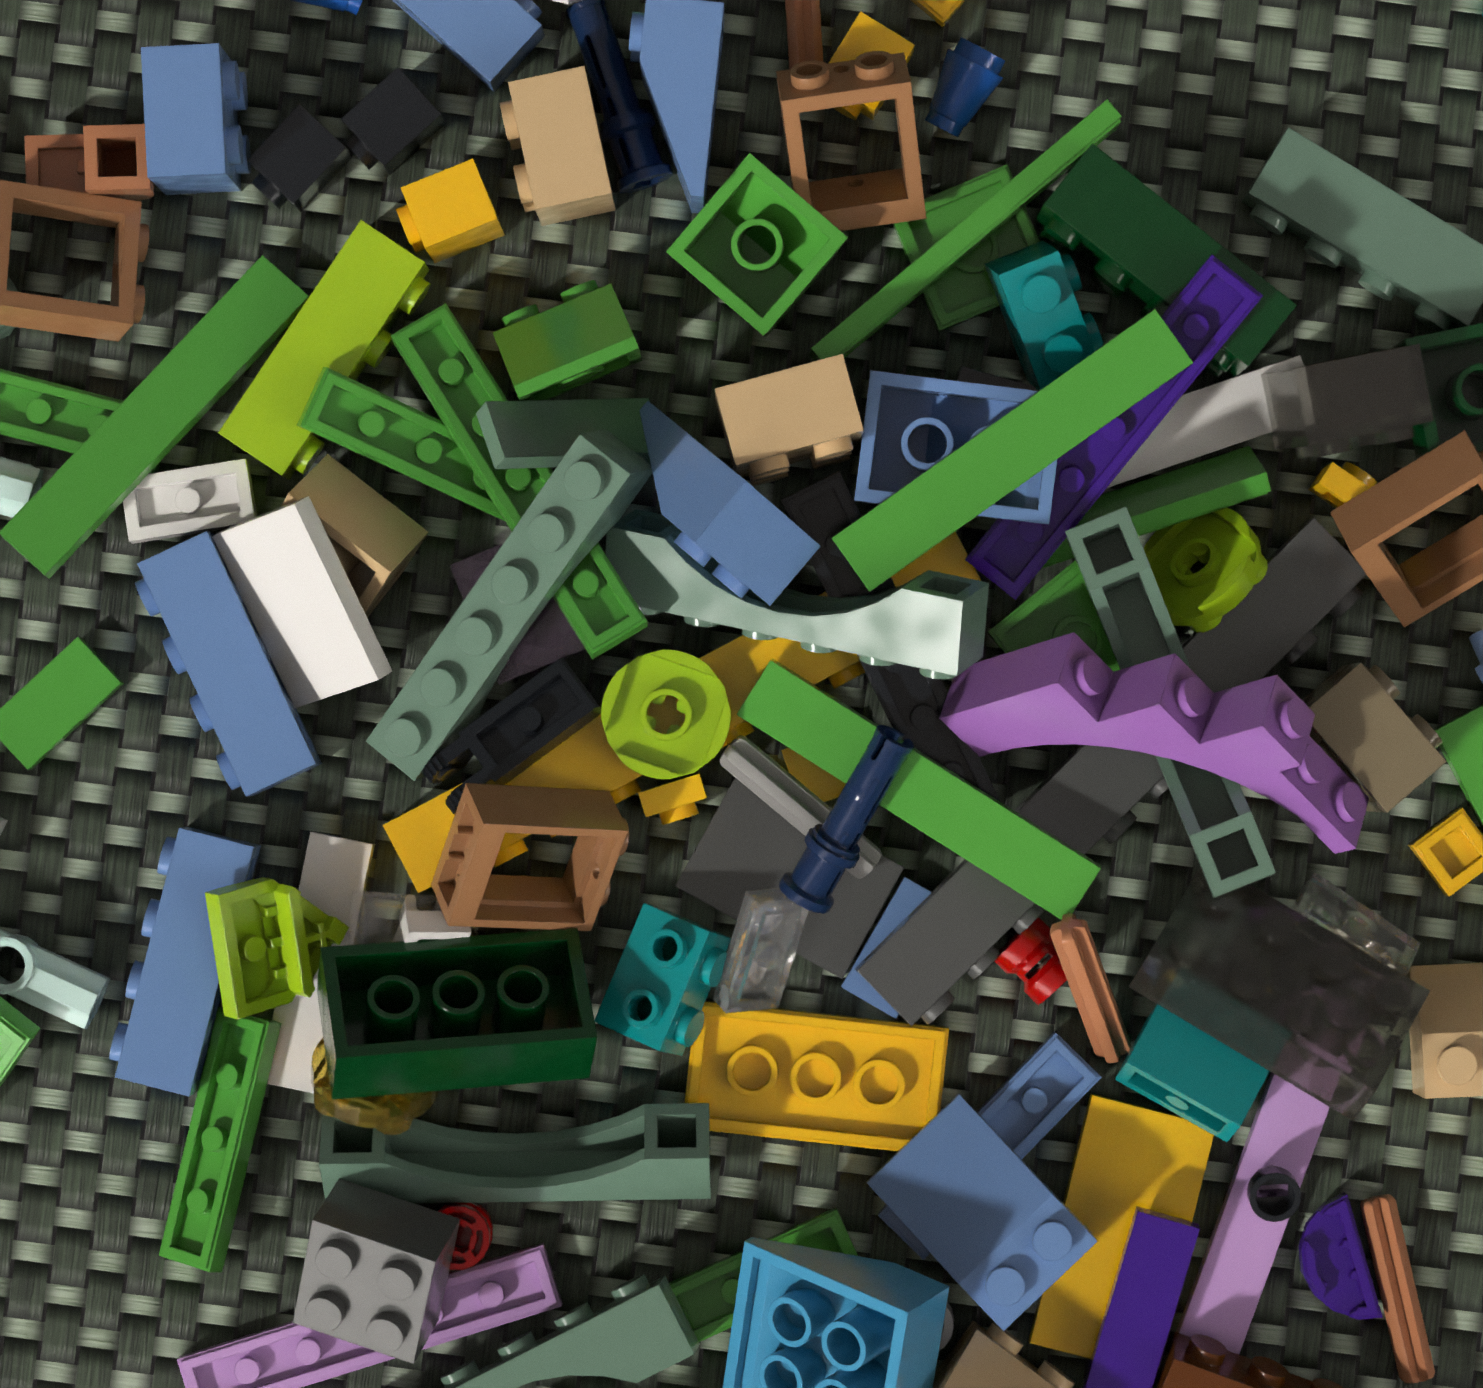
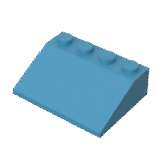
(831, 1321)

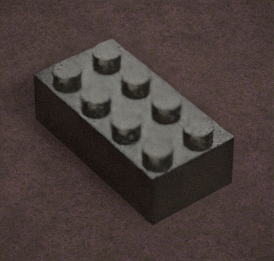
(1281, 992)

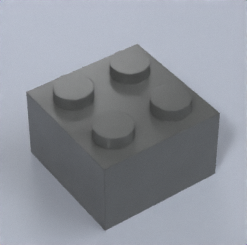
(375, 1270)

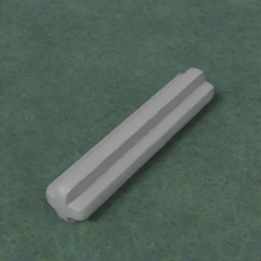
(787, 795)

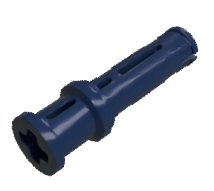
(625, 123)
(834, 843)

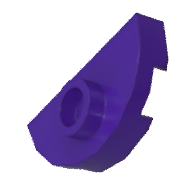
(1335, 1261)

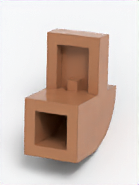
(98, 162)

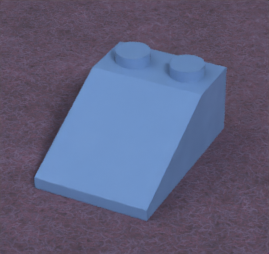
(680, 70)
(922, 421)
(722, 513)
(981, 1212)

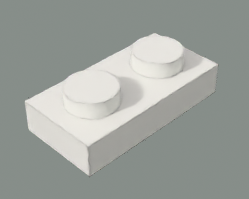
(190, 501)

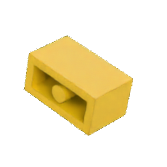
(449, 212)

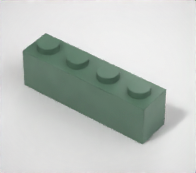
(1370, 230)

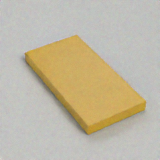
(817, 1076)
(1121, 1162)

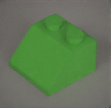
(757, 245)
(566, 343)

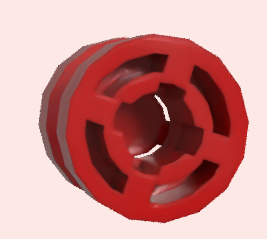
(1024, 952)
(474, 1233)

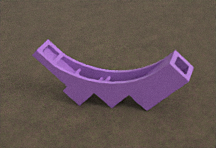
(1161, 708)

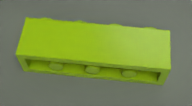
(337, 328)

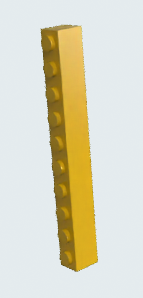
(591, 763)

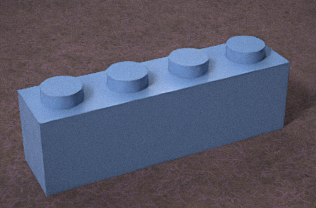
(481, 34)
(227, 665)
(178, 981)

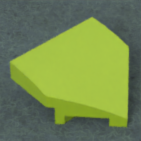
(266, 944)

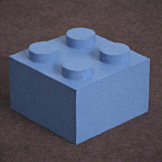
(193, 119)

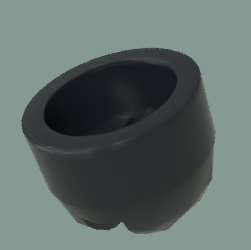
(1273, 1204)

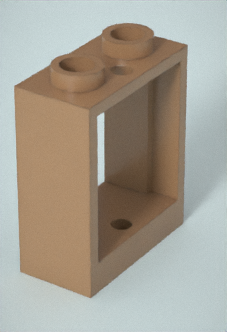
(862, 198)
(68, 315)
(1402, 499)
(483, 816)

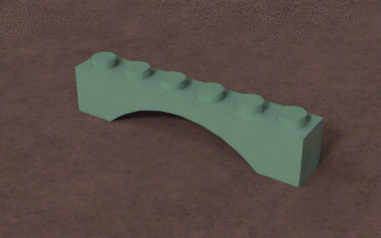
(550, 540)
(923, 624)
(1141, 631)
(633, 1156)
(620, 1341)

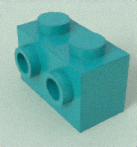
(1042, 312)
(664, 980)
(1192, 1074)

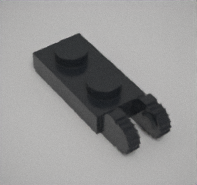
(517, 730)

